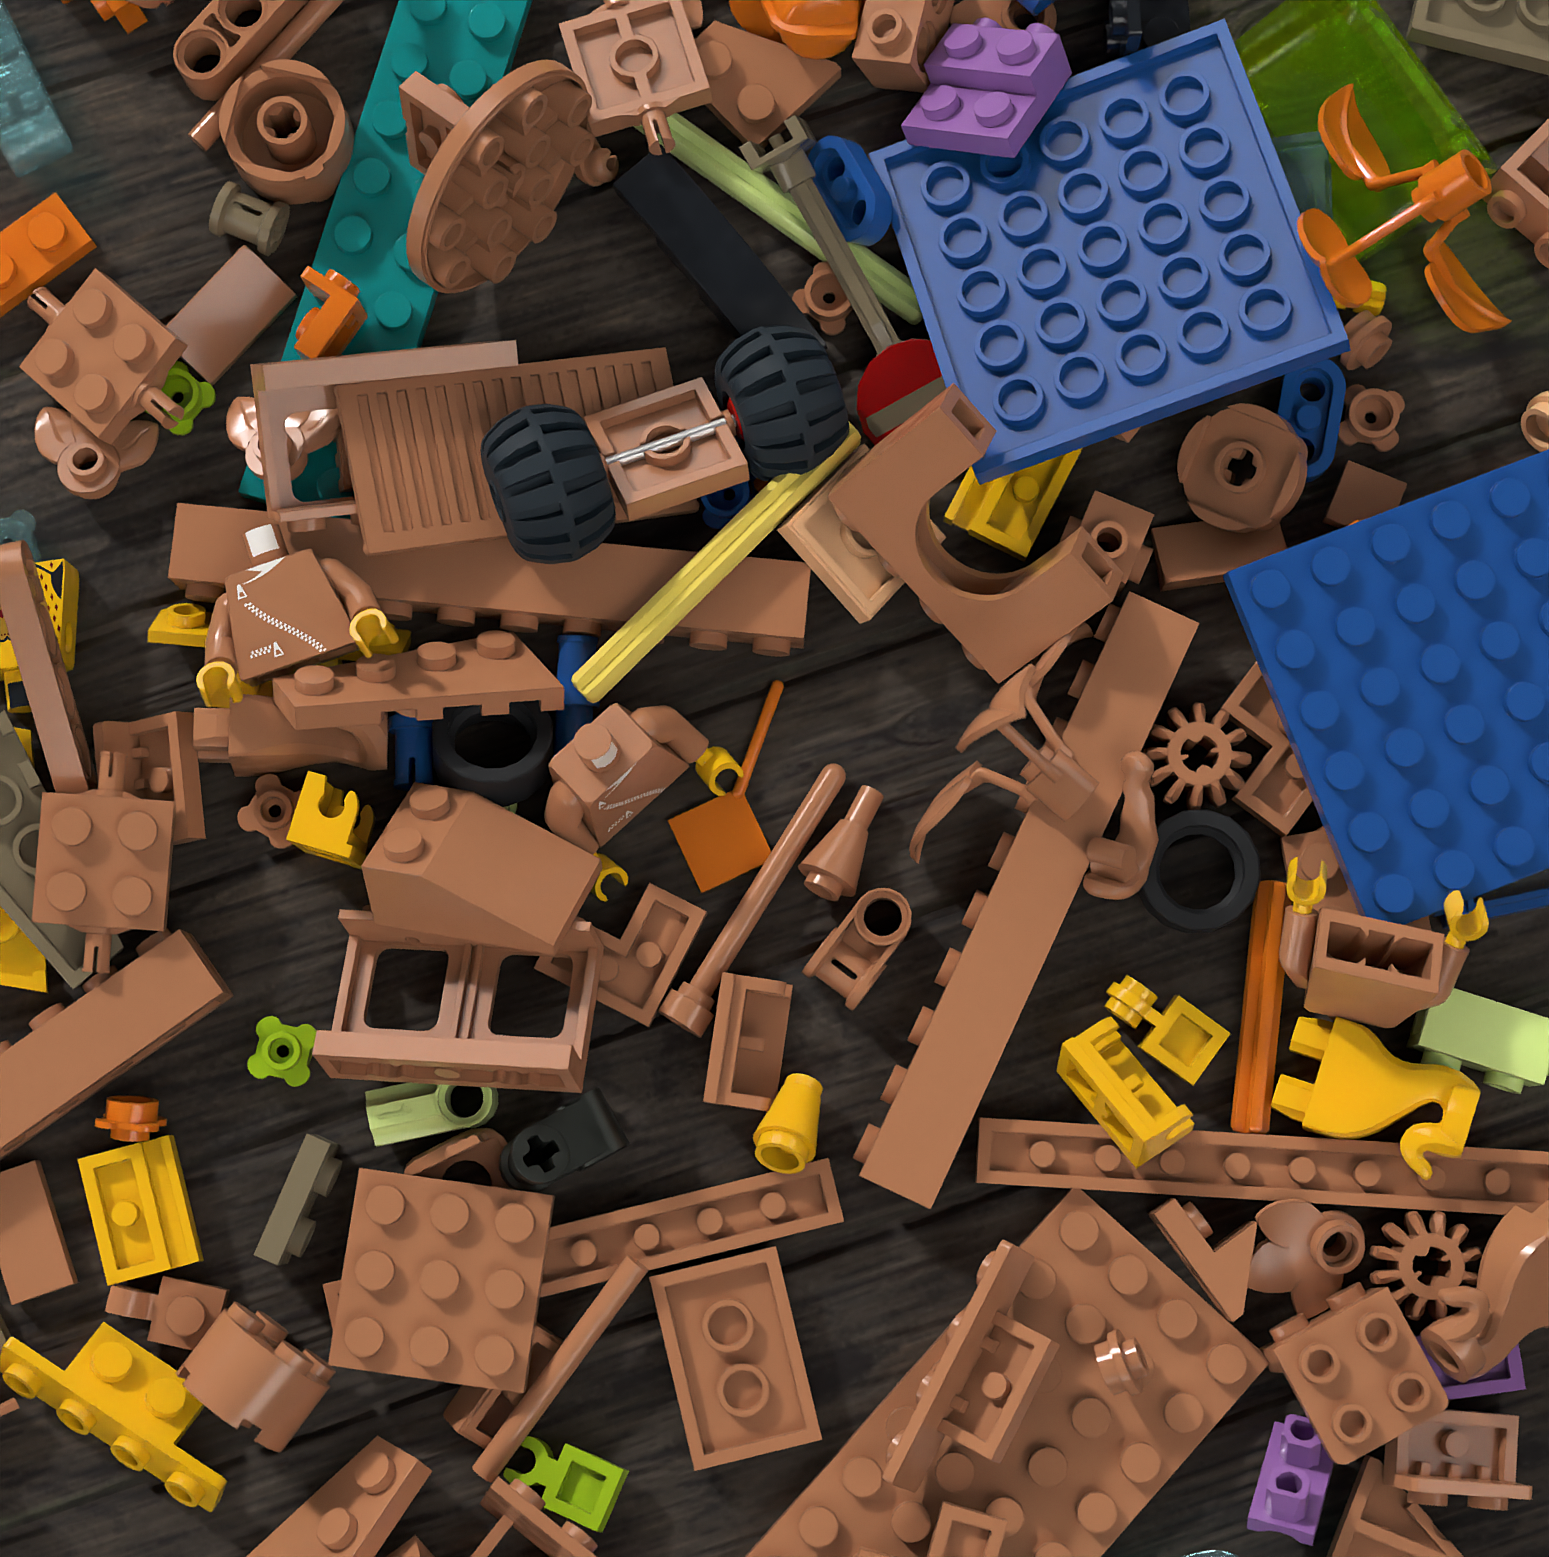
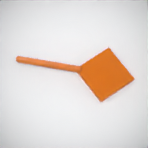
(723, 834)

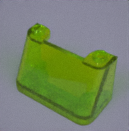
(1319, 46)

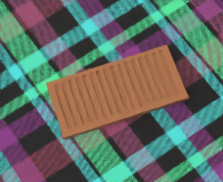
(420, 441)

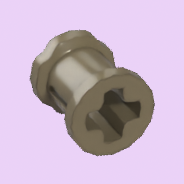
(249, 218)

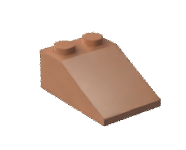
(475, 872)

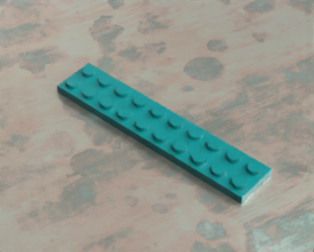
(366, 230)

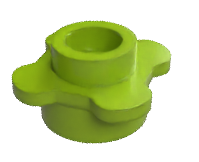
(196, 396)
(266, 1059)

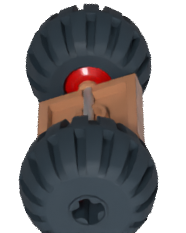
(666, 448)

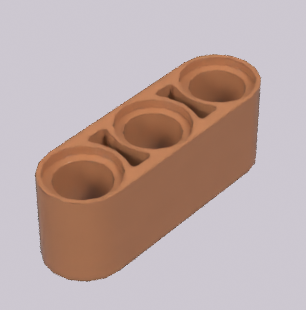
(237, 47)

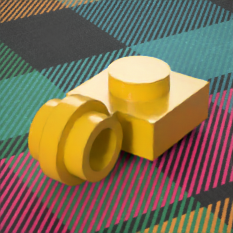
(1179, 1036)

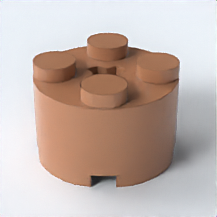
(268, 105)
(255, 1376)

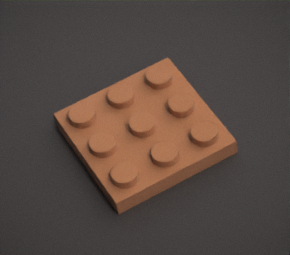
(441, 1280)

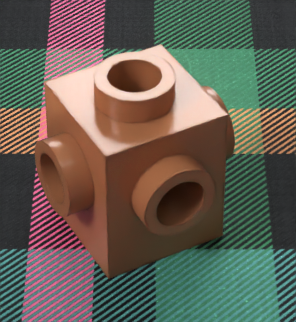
(1120, 531)

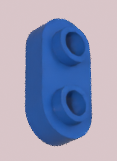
(851, 190)
(1318, 420)

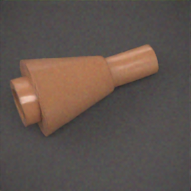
(837, 859)

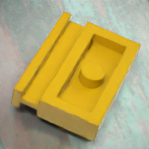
(1012, 507)
(140, 1210)

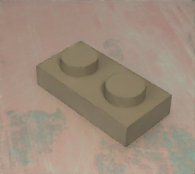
(289, 1226)

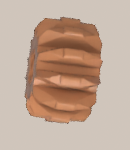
(1205, 778)
(1417, 1242)

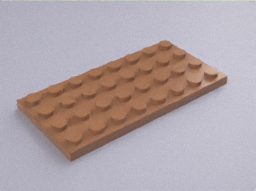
(1081, 1453)

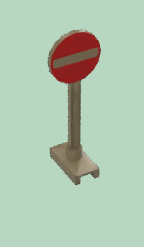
(903, 372)

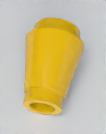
(790, 1127)

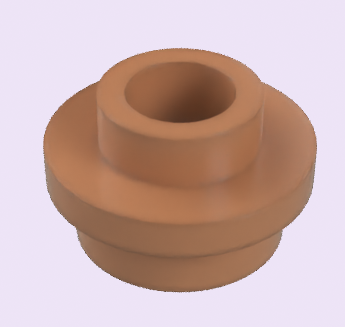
(1367, 340)
(1121, 1363)

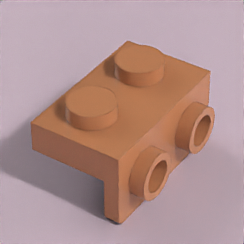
(159, 765)
(1458, 1456)

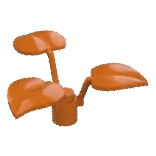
(1441, 194)

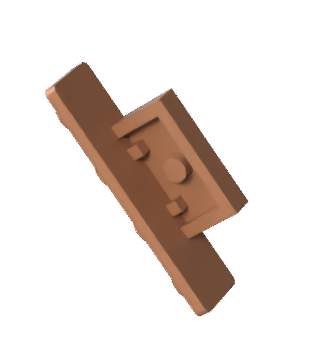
(981, 1379)

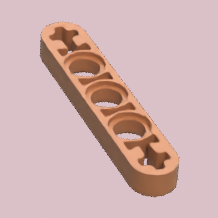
(44, 672)

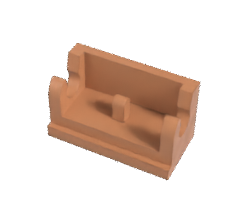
(747, 1042)

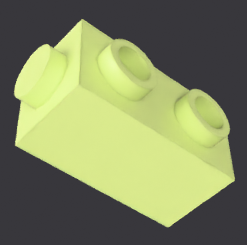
(1484, 1036)

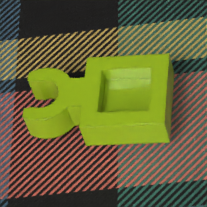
(575, 1484)

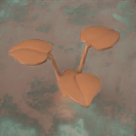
(1050, 774)

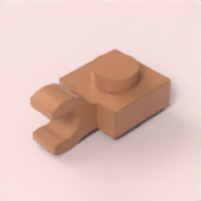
(178, 1313)

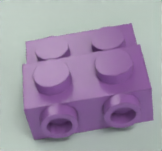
(988, 88)

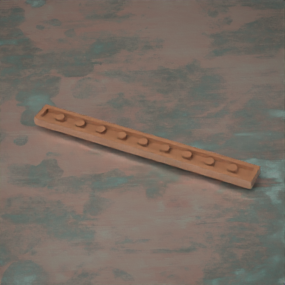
(1261, 1168)

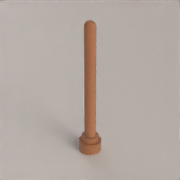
(692, 1002)

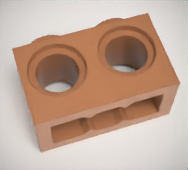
(898, 39)

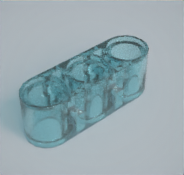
(28, 120)

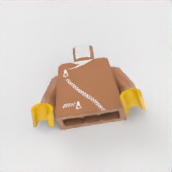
(286, 616)
(618, 770)
(1367, 965)

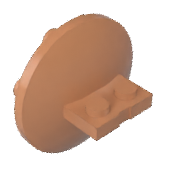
(490, 170)

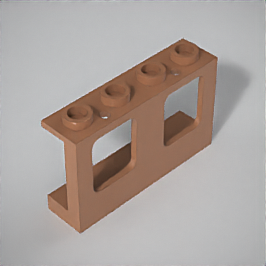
(309, 386)
(461, 1044)

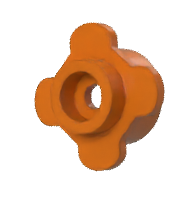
(131, 1117)

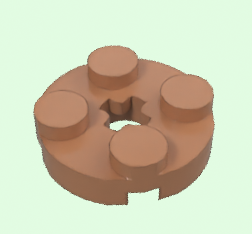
(1228, 435)

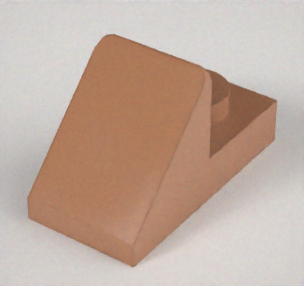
(1218, 1269)

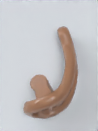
(1123, 865)

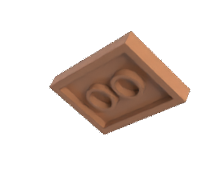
(735, 1358)

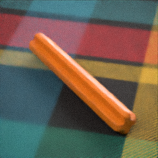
(1260, 1012)

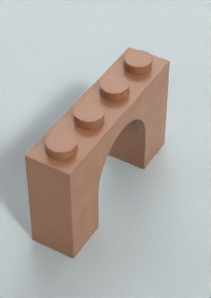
(994, 616)

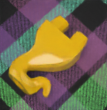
(1369, 1089)

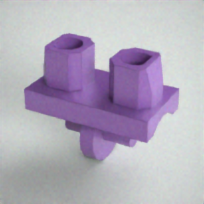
(1291, 1482)

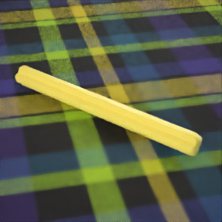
(702, 575)

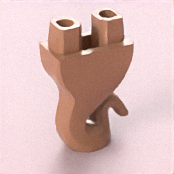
(263, 741)
(1505, 1304)

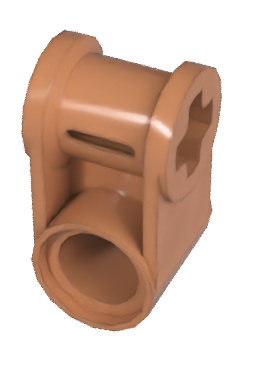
(858, 949)

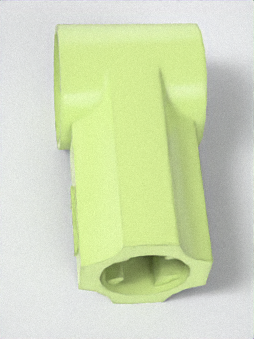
(420, 1111)

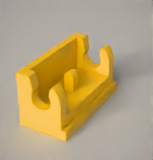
(326, 826)
(1121, 1093)

